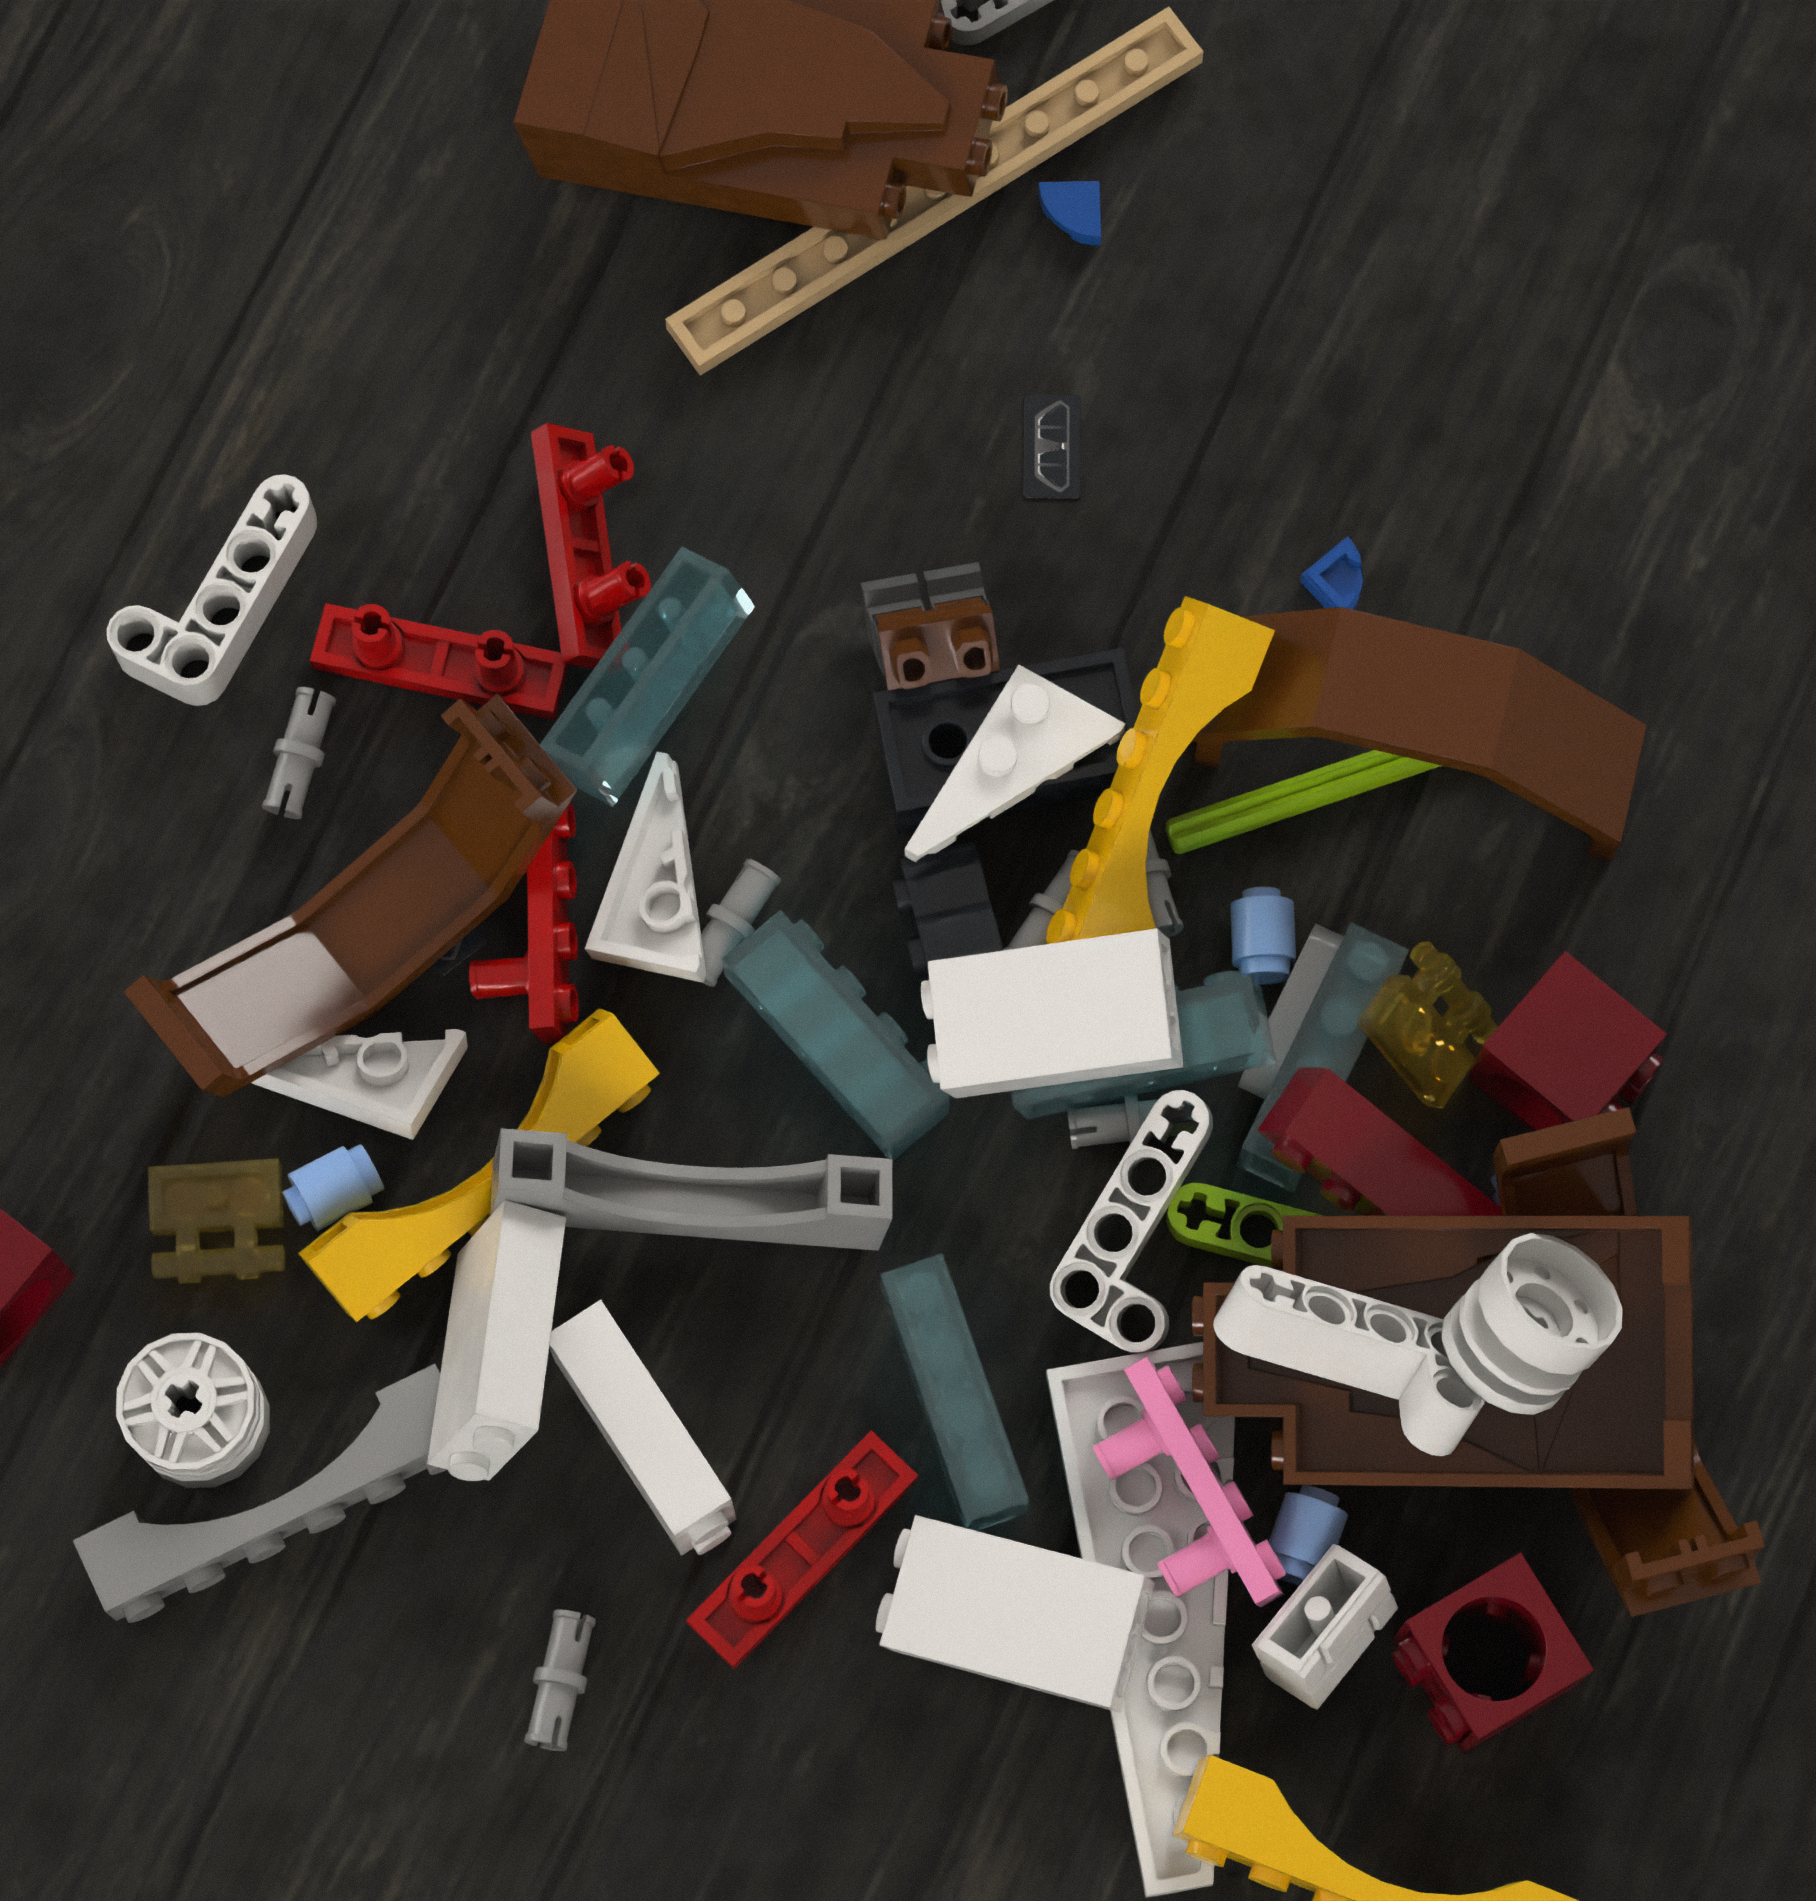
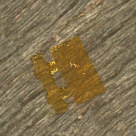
(1415, 1037)
(215, 1199)

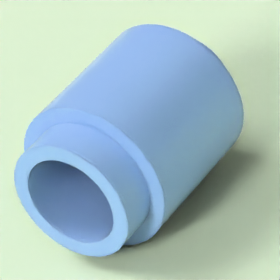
(1263, 935)
(332, 1187)
(1306, 1530)

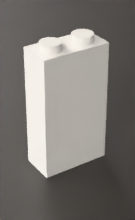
(1053, 1014)
(497, 1342)
(643, 1430)
(1015, 1612)

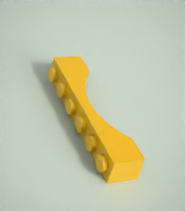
(1203, 669)
(376, 1252)
(1249, 1821)

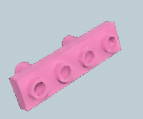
(1227, 1539)

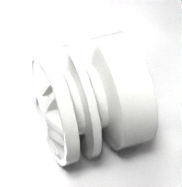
(1532, 1324)
(187, 1446)

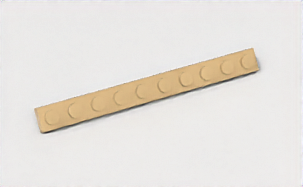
(1025, 137)

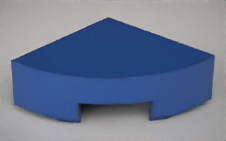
(1073, 208)
(1336, 577)

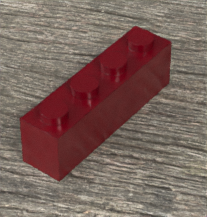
(1363, 1153)

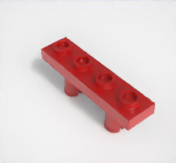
(577, 540)
(438, 660)
(551, 942)
(802, 1549)

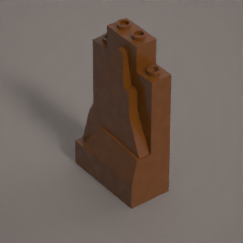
(761, 105)
(1613, 1428)

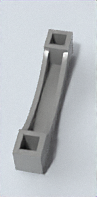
(811, 1203)
(143, 1562)

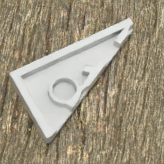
(1025, 739)
(650, 900)
(373, 1077)

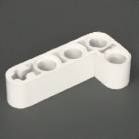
(223, 587)
(1143, 1214)
(1354, 1344)

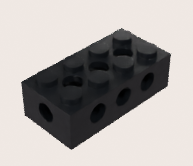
(950, 712)

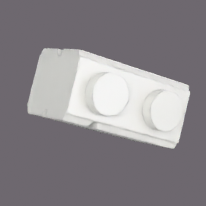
(1325, 1626)

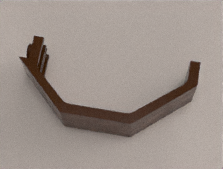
(1441, 704)
(375, 920)
(1653, 1542)

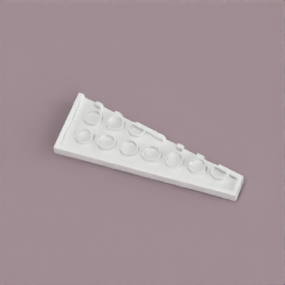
(1132, 1525)

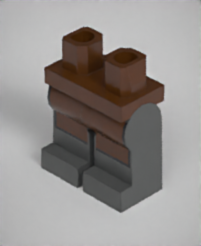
(935, 644)

